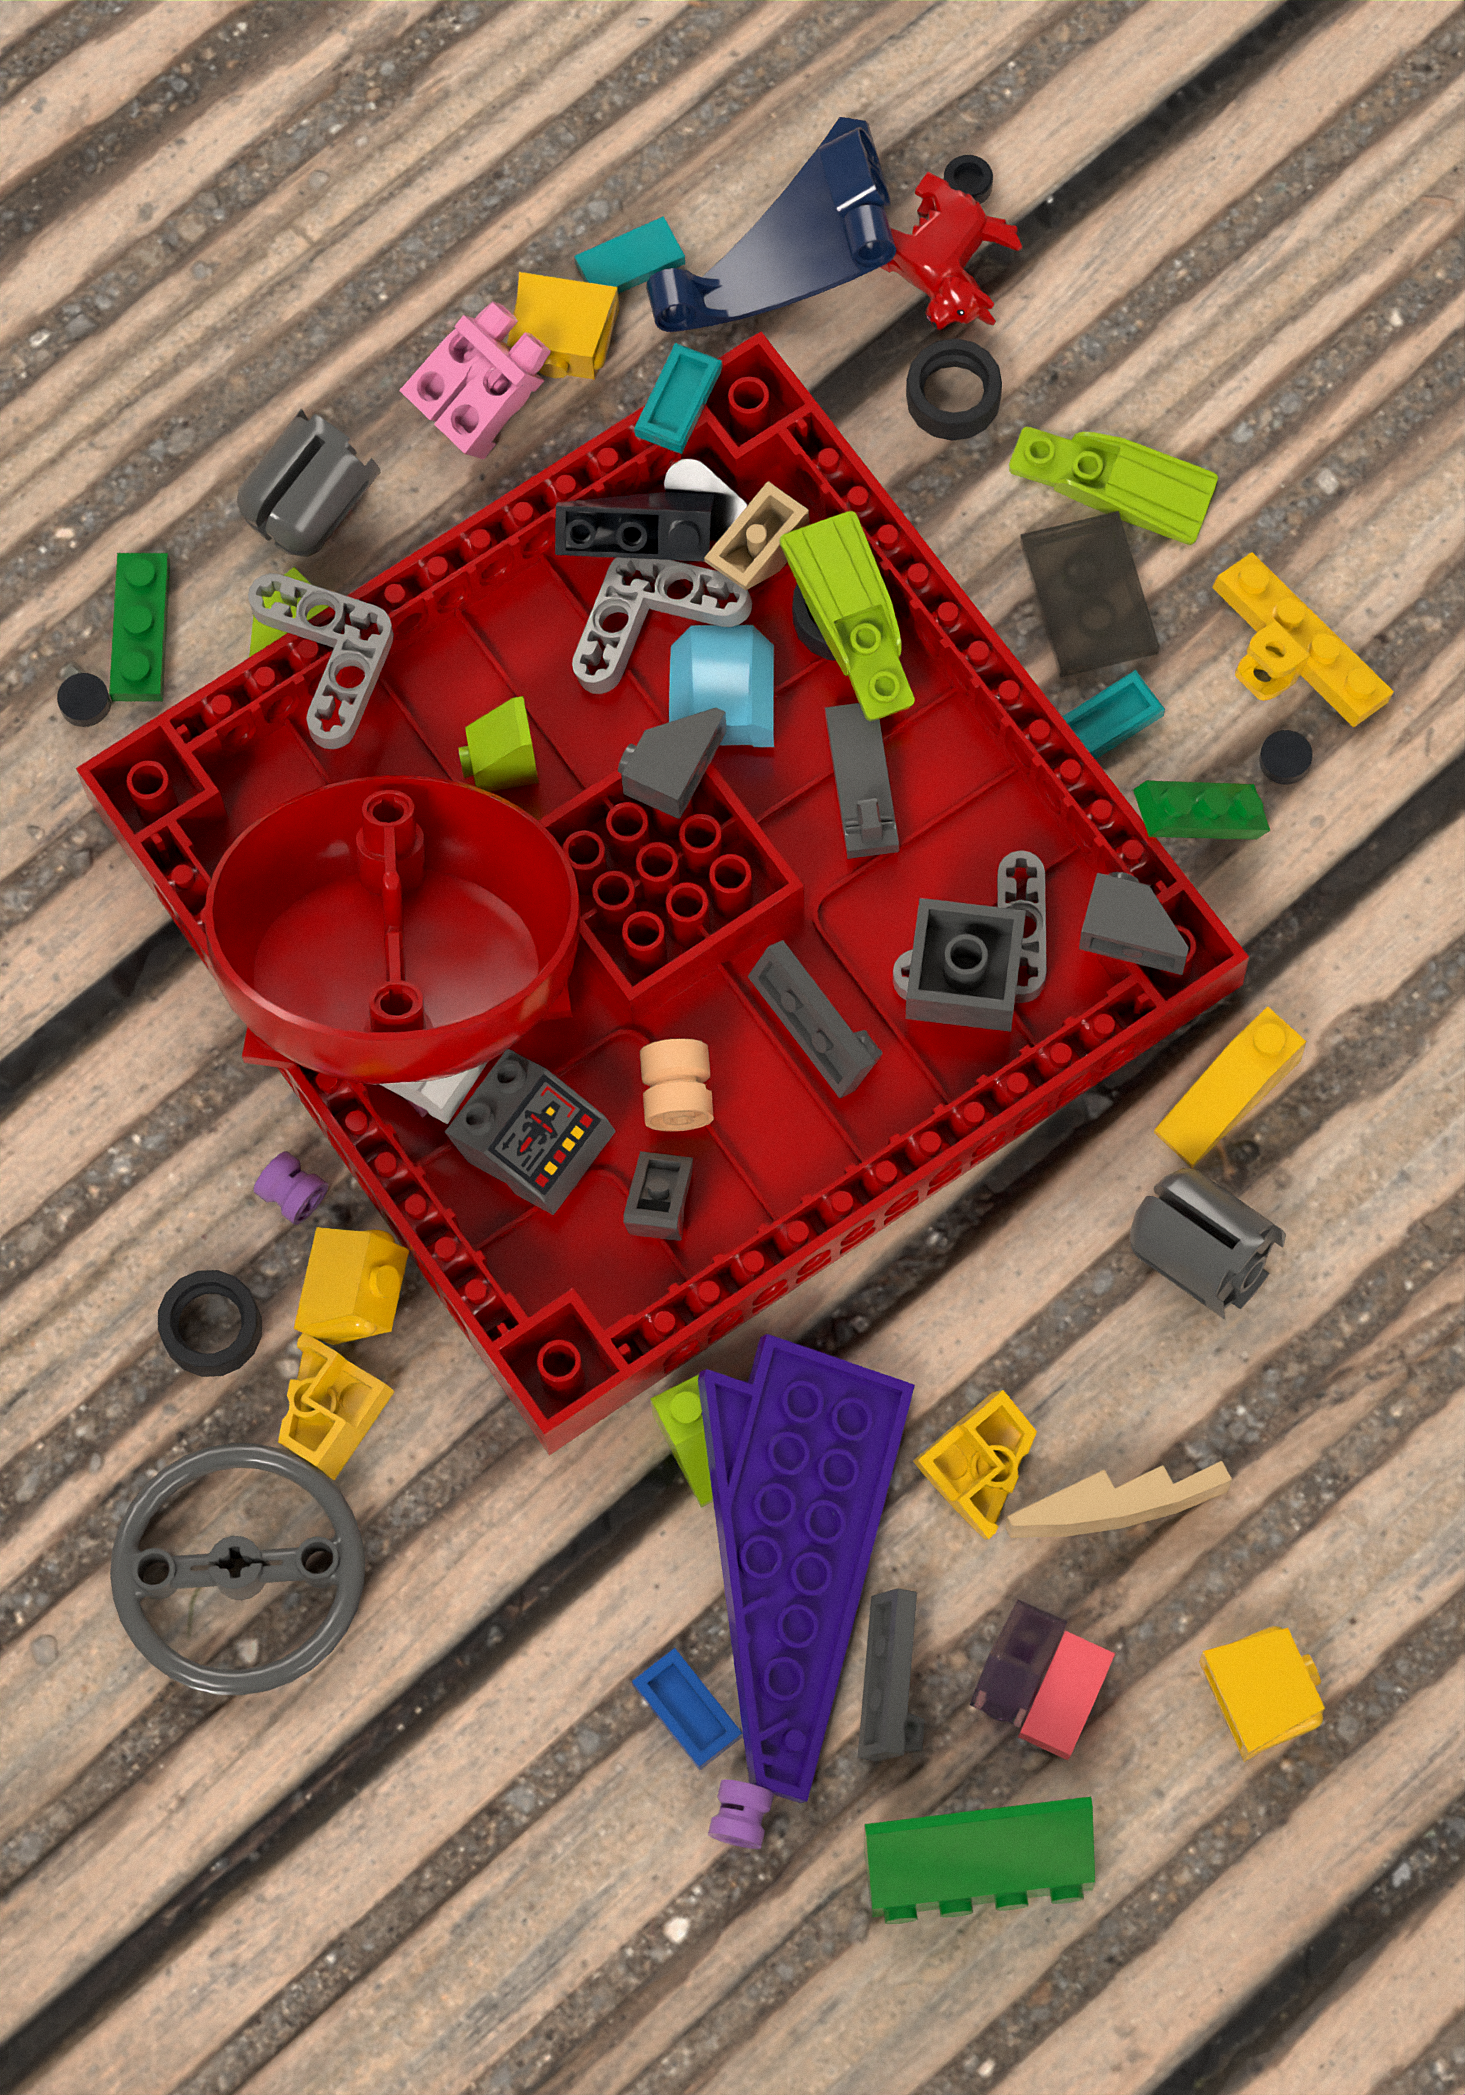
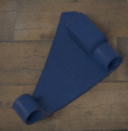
(810, 240)

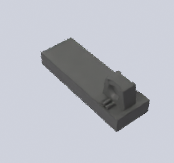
(861, 782)
(812, 1020)
(885, 1722)

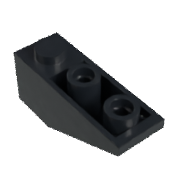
(637, 526)

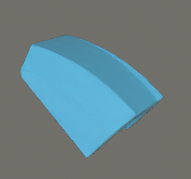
(727, 672)

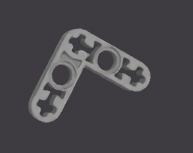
(637, 600)
(348, 648)
(1033, 948)

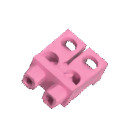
(477, 379)

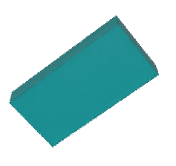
(631, 257)
(678, 398)
(1115, 714)

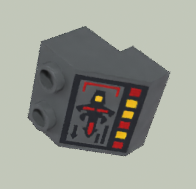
(530, 1131)

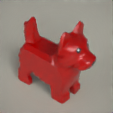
(941, 248)

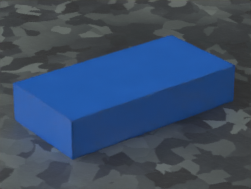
(687, 1709)

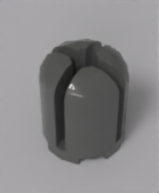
(304, 486)
(1204, 1240)

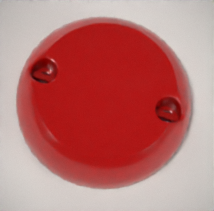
(393, 927)

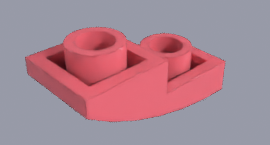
(1066, 1695)

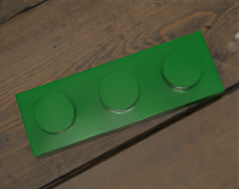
(139, 627)
(1201, 810)

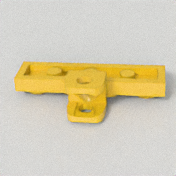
(1296, 643)

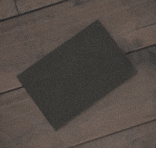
(1089, 594)

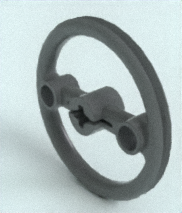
(263, 1567)

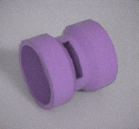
(290, 1187)
(741, 1814)

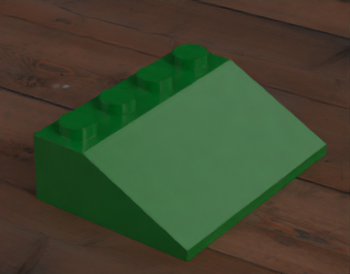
(980, 1859)

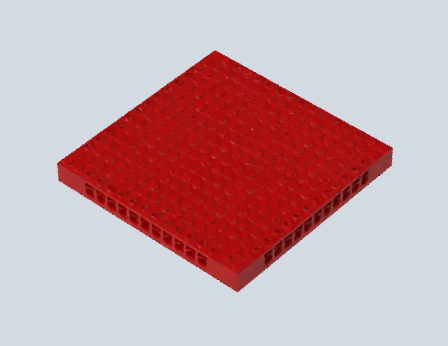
(685, 907)

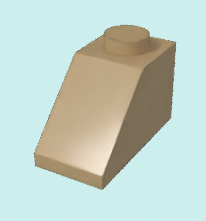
(751, 545)

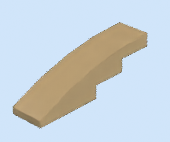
(1098, 1506)

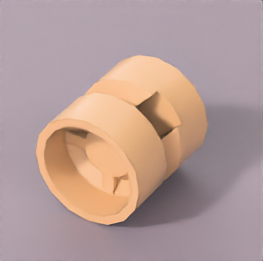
(676, 1079)

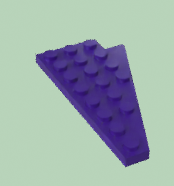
(797, 1506)

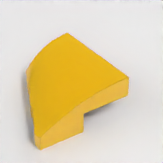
(329, 1407)
(979, 1460)

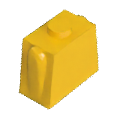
(569, 319)
(351, 1285)
(1264, 1689)

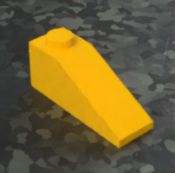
(1232, 1086)

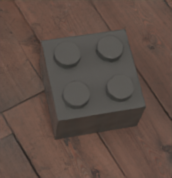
(965, 964)

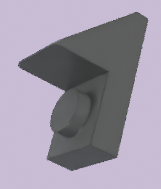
(658, 1196)

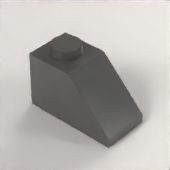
(672, 760)
(1131, 925)

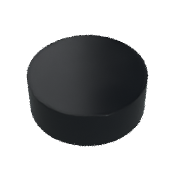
(970, 176)
(83, 699)
(1285, 757)

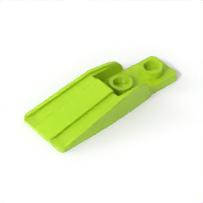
(1119, 476)
(851, 609)

